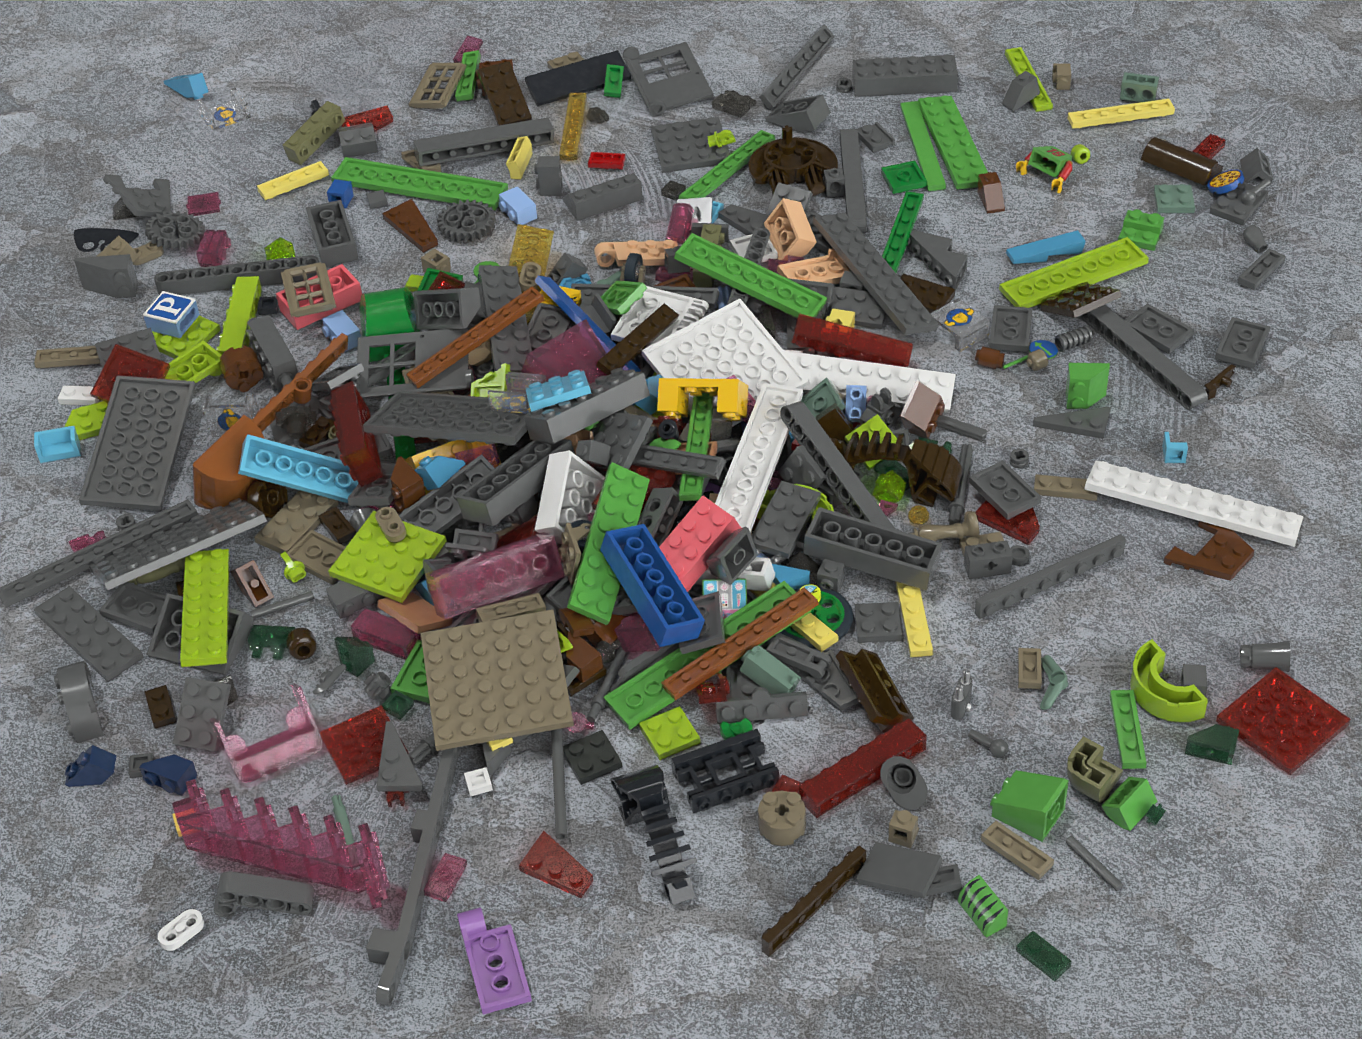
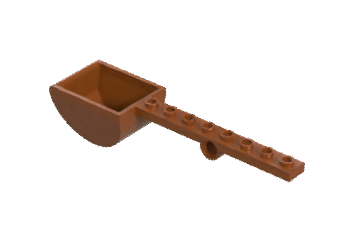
(217, 469)

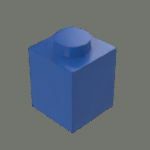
(340, 190)

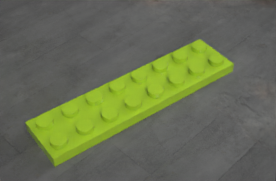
(1087, 267)
(205, 608)

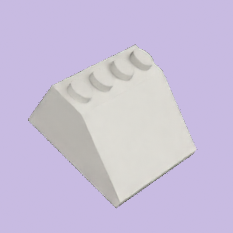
(566, 493)

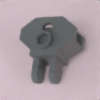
(884, 407)

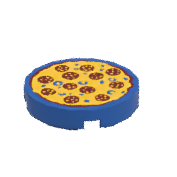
(1225, 181)

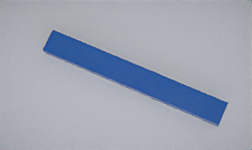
(576, 314)

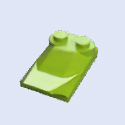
(195, 364)

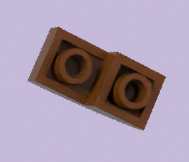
(577, 623)

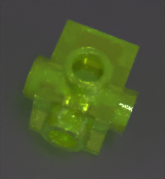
(279, 249)
(889, 487)

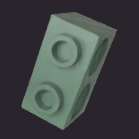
(1139, 85)

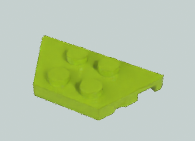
(491, 381)
(87, 419)

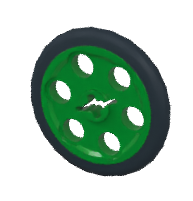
(840, 610)

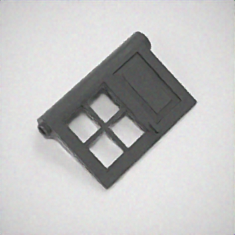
(673, 90)
(453, 378)

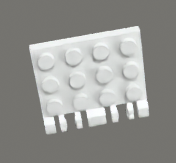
(688, 308)

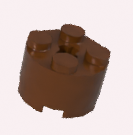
(241, 368)

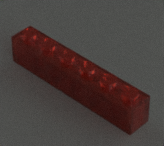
(850, 342)
(860, 768)

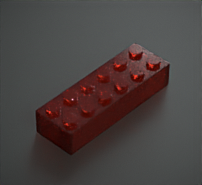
(357, 447)

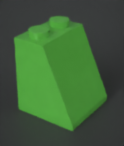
(1030, 802)

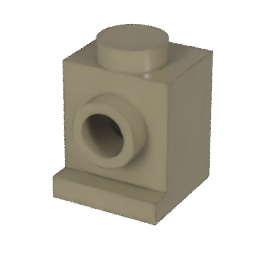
(1061, 75)
(439, 262)
(904, 822)

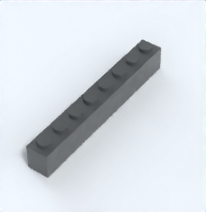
(481, 141)

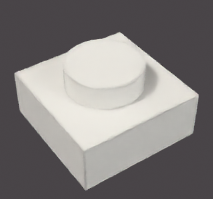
(478, 781)

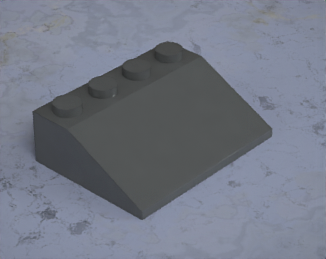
(167, 634)

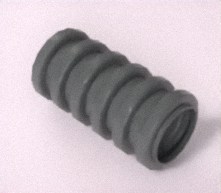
(1073, 338)

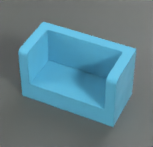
(57, 444)

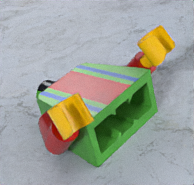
(1049, 160)

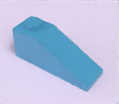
(188, 85)

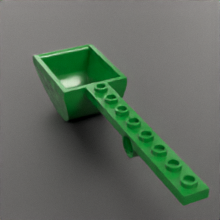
(387, 314)

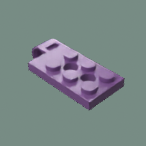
(483, 948)

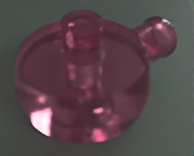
(580, 723)

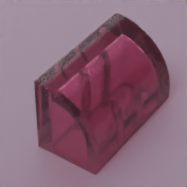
(679, 222)

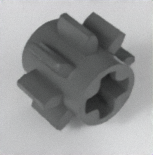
(377, 685)

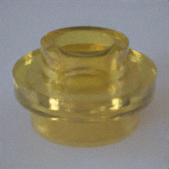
(918, 515)

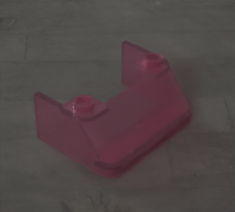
(277, 751)

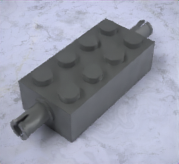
(272, 352)

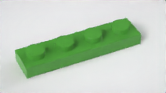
(467, 83)
(1127, 729)

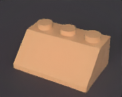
(790, 230)

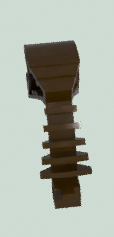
(928, 464)

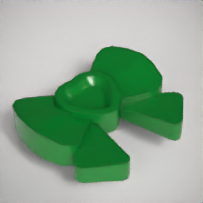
(730, 730)

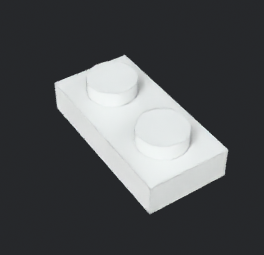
(76, 395)

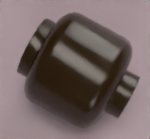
(301, 643)

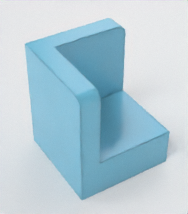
(1174, 451)

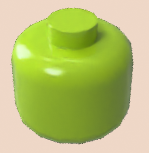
(1080, 154)

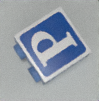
(171, 314)

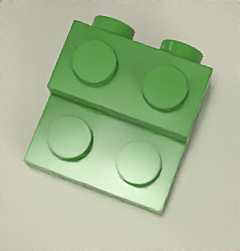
(1142, 228)

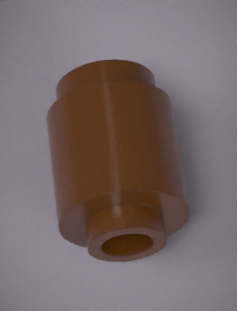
(990, 357)

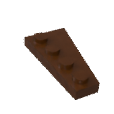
(411, 224)

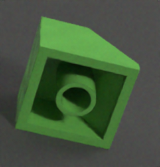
(1086, 384)

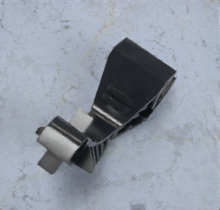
(646, 799)

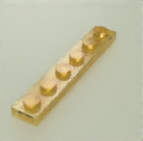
(573, 126)

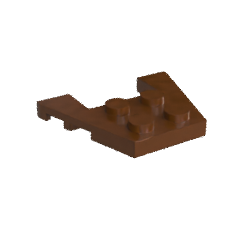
(1220, 557)

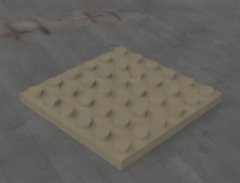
(496, 680)

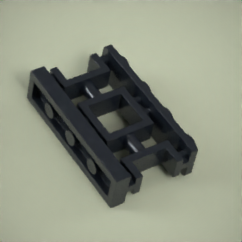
(720, 756)

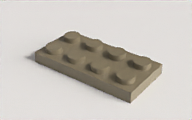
(294, 521)

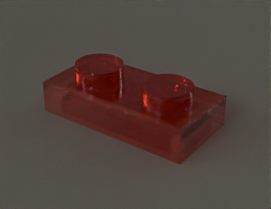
(1210, 146)

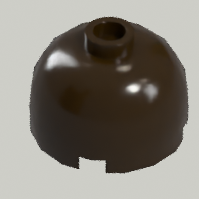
(267, 497)

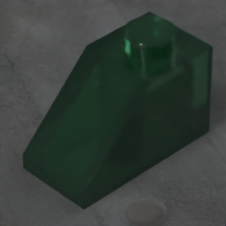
(354, 654)
(1213, 743)

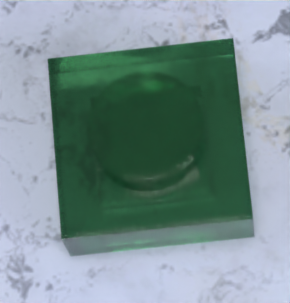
(398, 704)

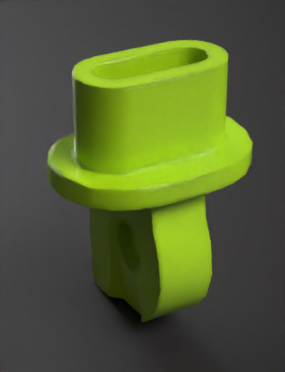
(723, 138)
(293, 570)

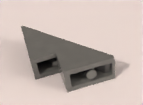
(938, 256)

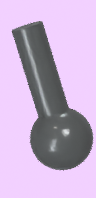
(1249, 196)
(997, 747)

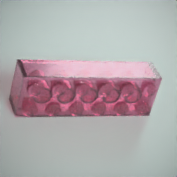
(494, 575)

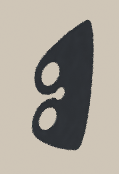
(94, 235)

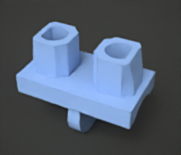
(855, 402)

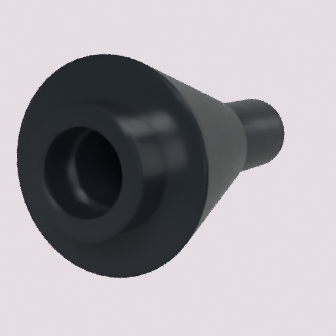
(668, 430)

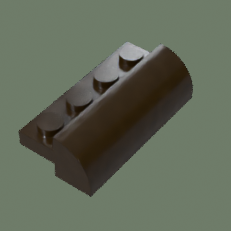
(1180, 161)
(874, 688)

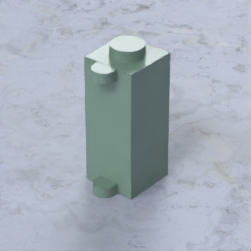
(768, 671)

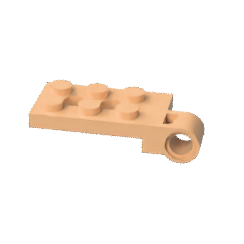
(651, 251)
(819, 269)

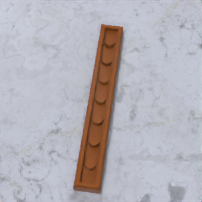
(475, 337)
(739, 644)

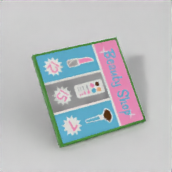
(732, 596)

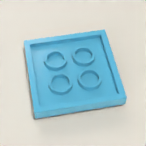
(557, 390)

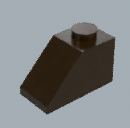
(835, 422)

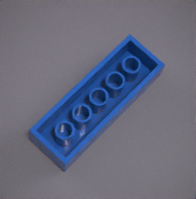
(652, 585)

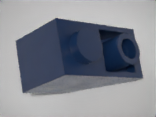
(90, 768)
(169, 773)

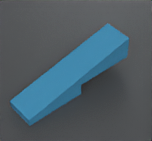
(1040, 250)

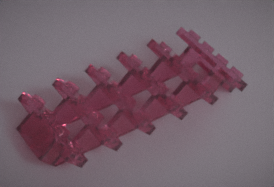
(283, 849)

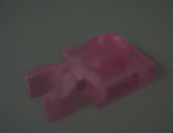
(85, 540)

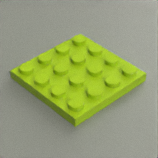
(384, 565)

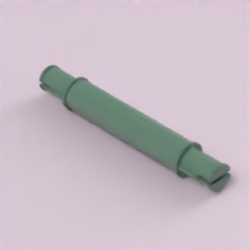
(341, 816)

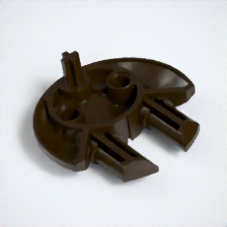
(792, 161)

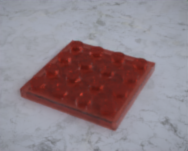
(1283, 720)

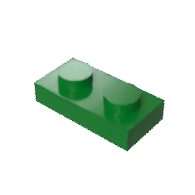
(613, 81)

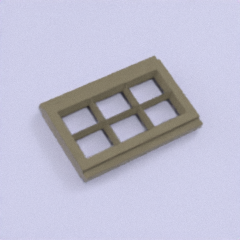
(417, 102)
(293, 298)

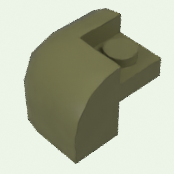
(1090, 772)

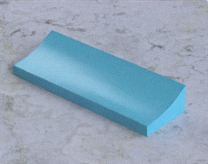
(296, 468)

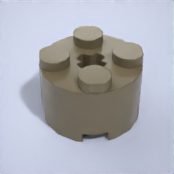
(781, 817)

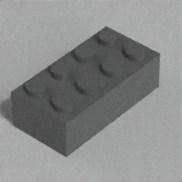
(332, 233)

